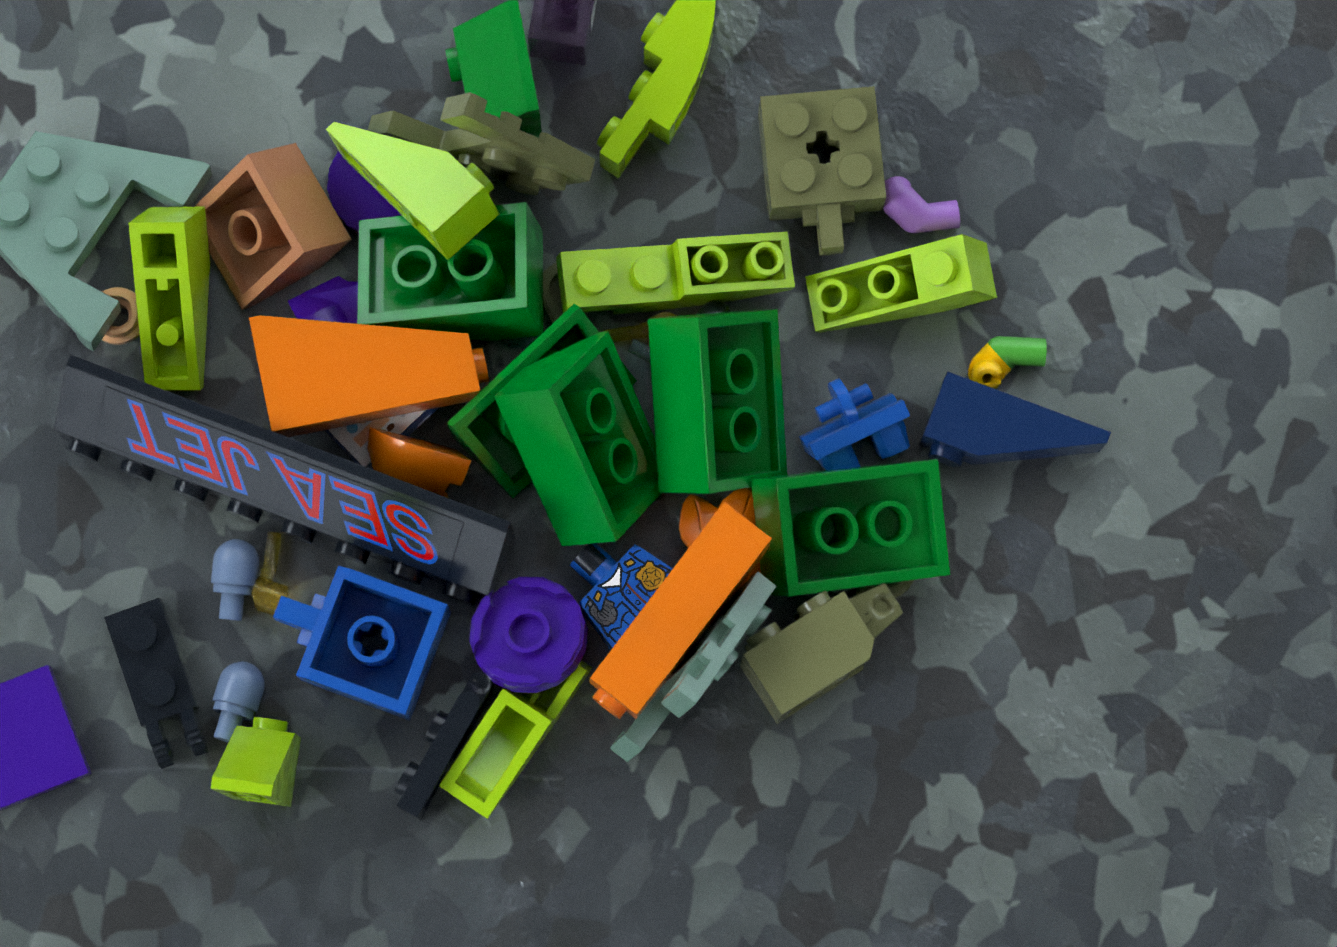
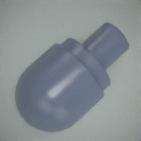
(233, 575)
(237, 697)

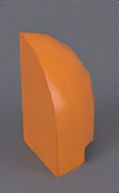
(416, 461)

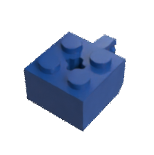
(356, 609)

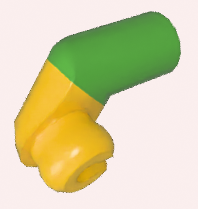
(1002, 354)

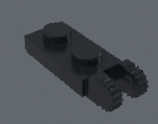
(156, 676)

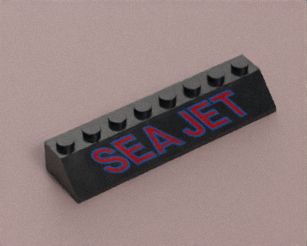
(282, 480)

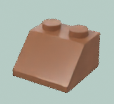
(270, 224)

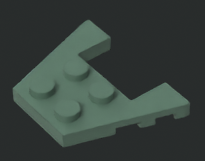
(61, 203)
(704, 662)

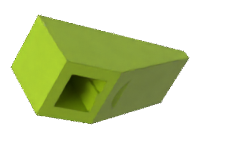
(902, 284)

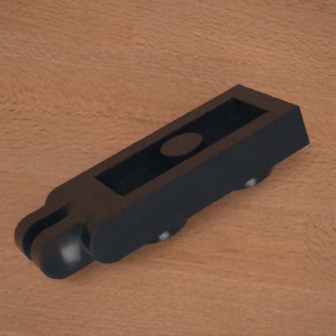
(447, 736)

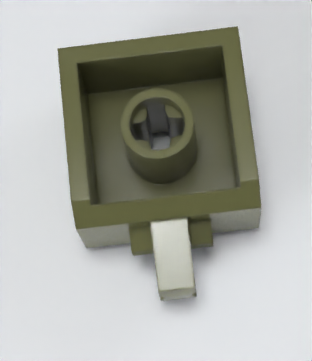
(819, 192)
(817, 650)

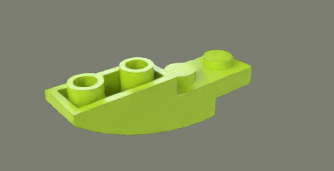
(679, 54)
(676, 274)

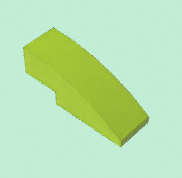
(507, 742)

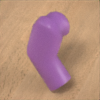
(914, 213)

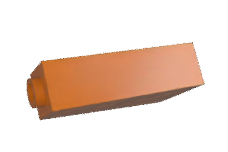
(352, 373)
(679, 612)

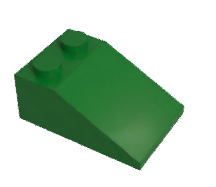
(483, 290)
(852, 527)

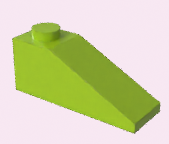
(422, 184)
(172, 294)
(259, 763)

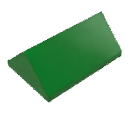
(480, 422)

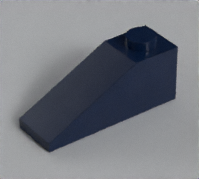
(990, 426)

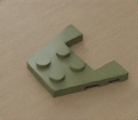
(493, 145)

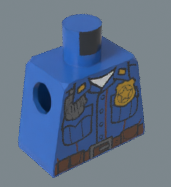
(618, 587)

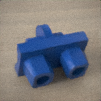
(878, 419)

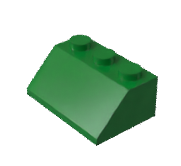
(717, 400)
(583, 440)

